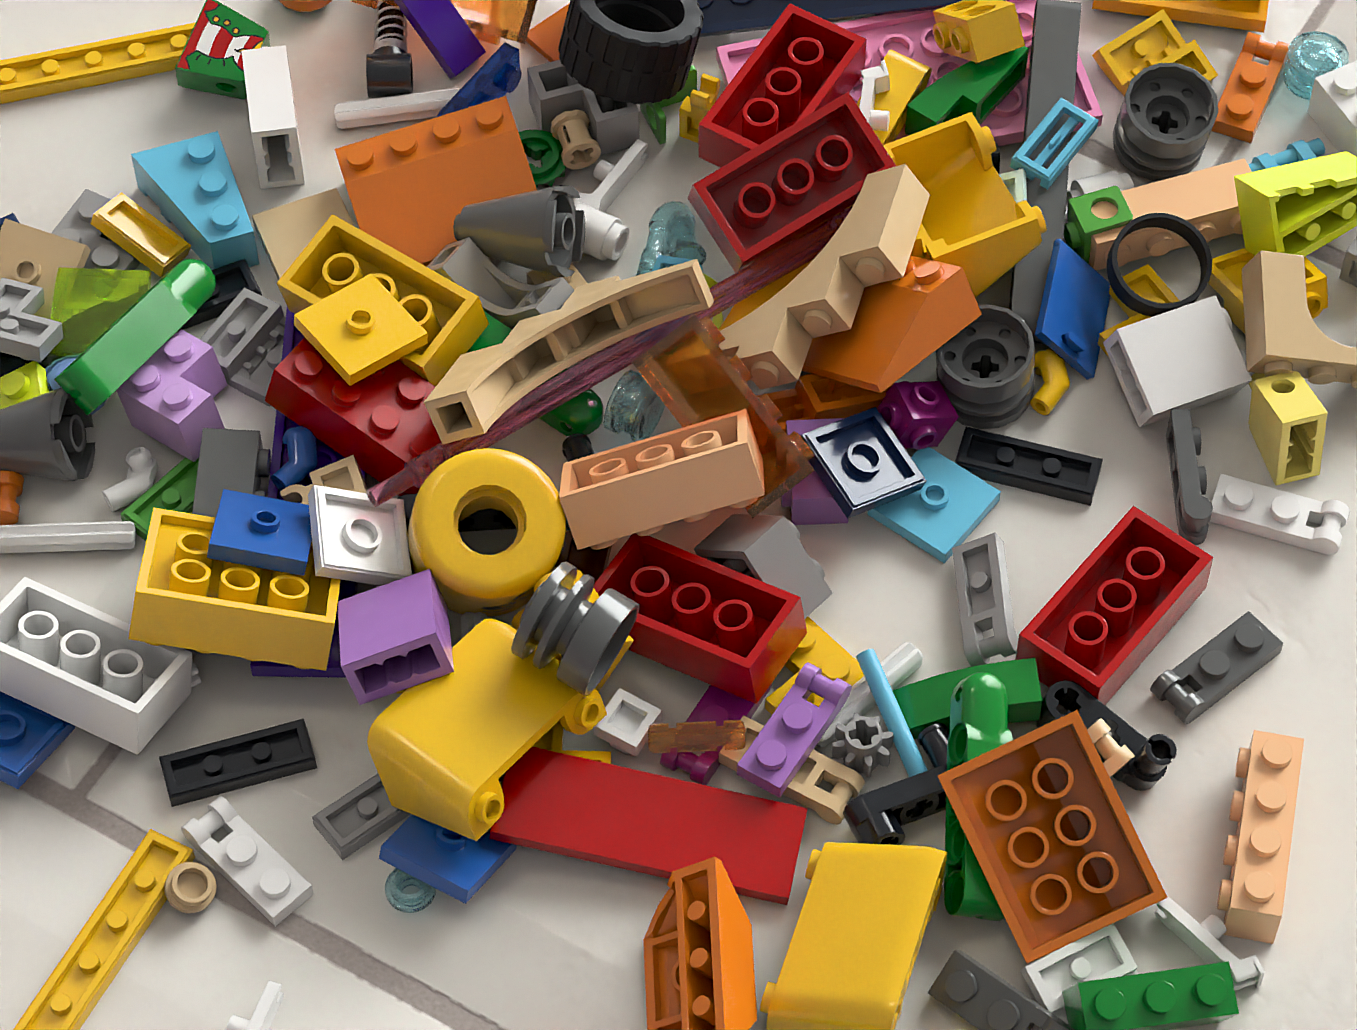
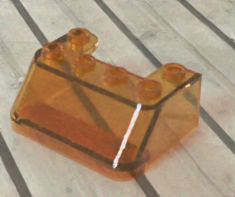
(702, 384)

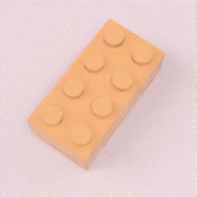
(662, 480)

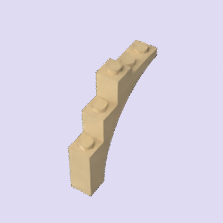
(825, 296)
(538, 347)

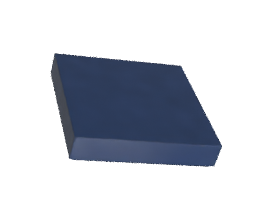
(862, 462)

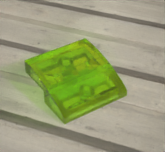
(91, 302)

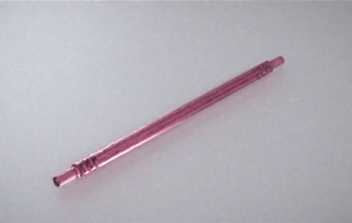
(611, 360)

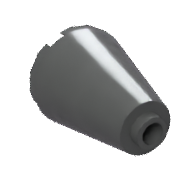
(528, 229)
(46, 438)

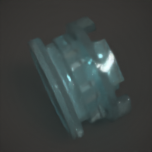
(1311, 57)
(633, 407)

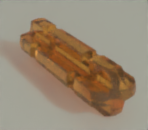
(696, 736)

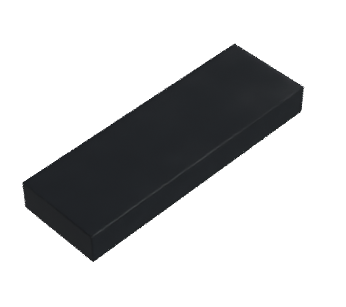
(1029, 465)
(237, 762)

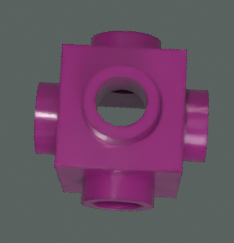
(918, 413)

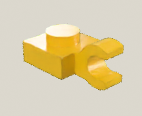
(696, 107)

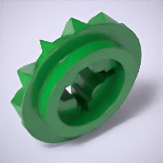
(543, 146)

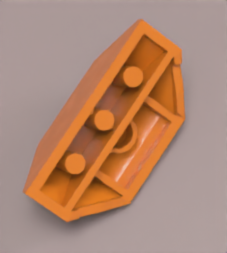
(700, 954)

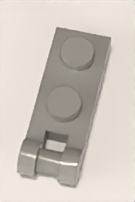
(984, 599)

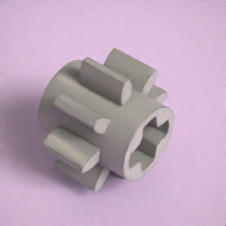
(866, 732)

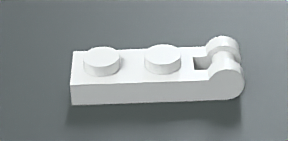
(1279, 515)
(248, 862)

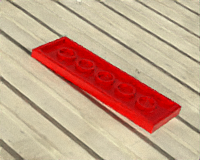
(649, 822)

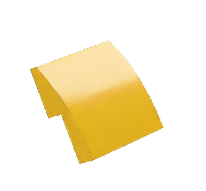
(1148, 44)

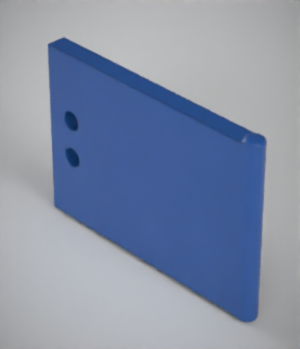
(1073, 309)

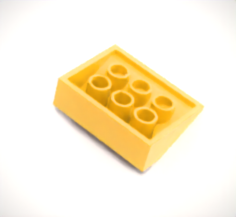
(227, 605)

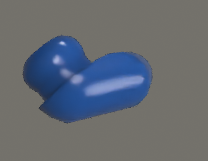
(302, 457)

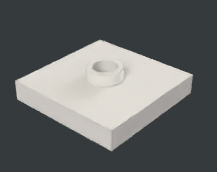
(356, 538)

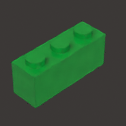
(1153, 1000)

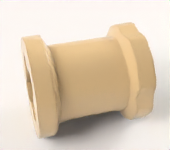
(575, 139)

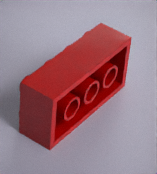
(785, 79)
(789, 182)
(375, 419)
(1116, 606)
(705, 616)

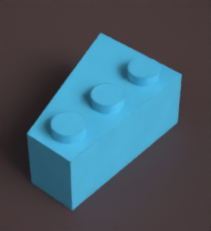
(200, 197)

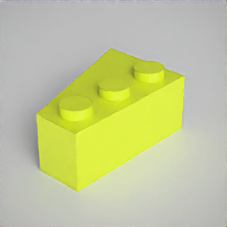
(1298, 204)

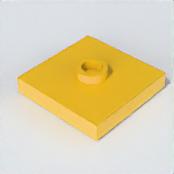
(360, 329)

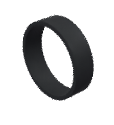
(1177, 225)

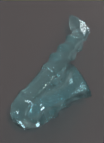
(672, 234)

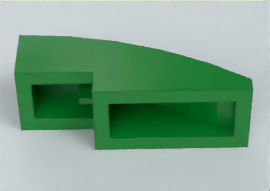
(967, 89)
(929, 699)

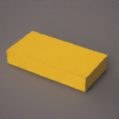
(140, 234)

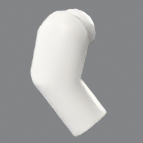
(138, 479)

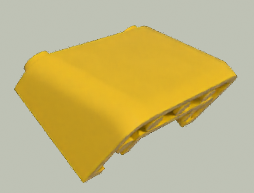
(969, 208)
(462, 731)
(856, 937)

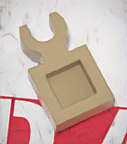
(340, 475)

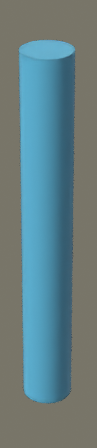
(891, 712)

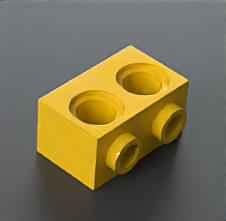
(977, 29)

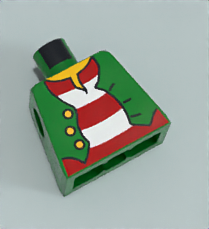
(214, 51)

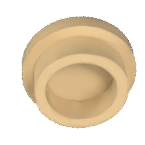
(190, 887)

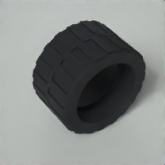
(631, 47)

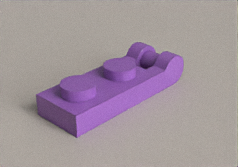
(793, 731)

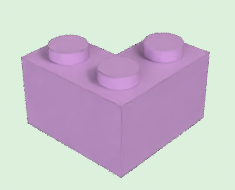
(175, 394)

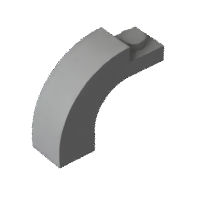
(499, 294)

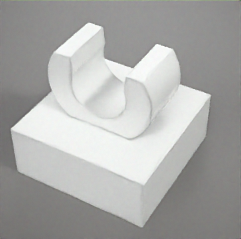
(627, 722)

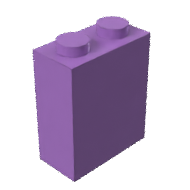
(394, 637)

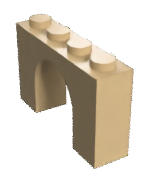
(1280, 327)

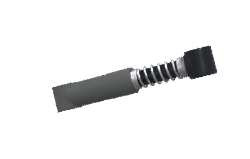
(390, 65)

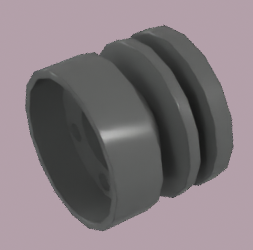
(1165, 121)
(989, 369)
(568, 624)

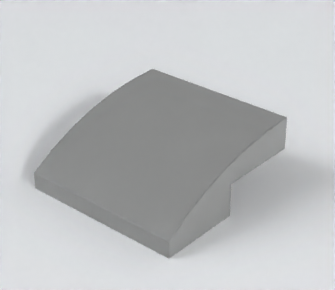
(248, 342)

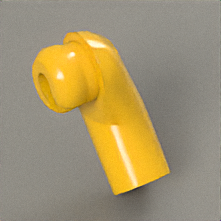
(1055, 381)

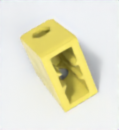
(1287, 426)

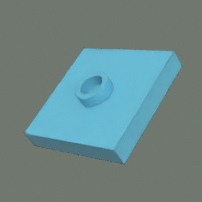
(944, 508)

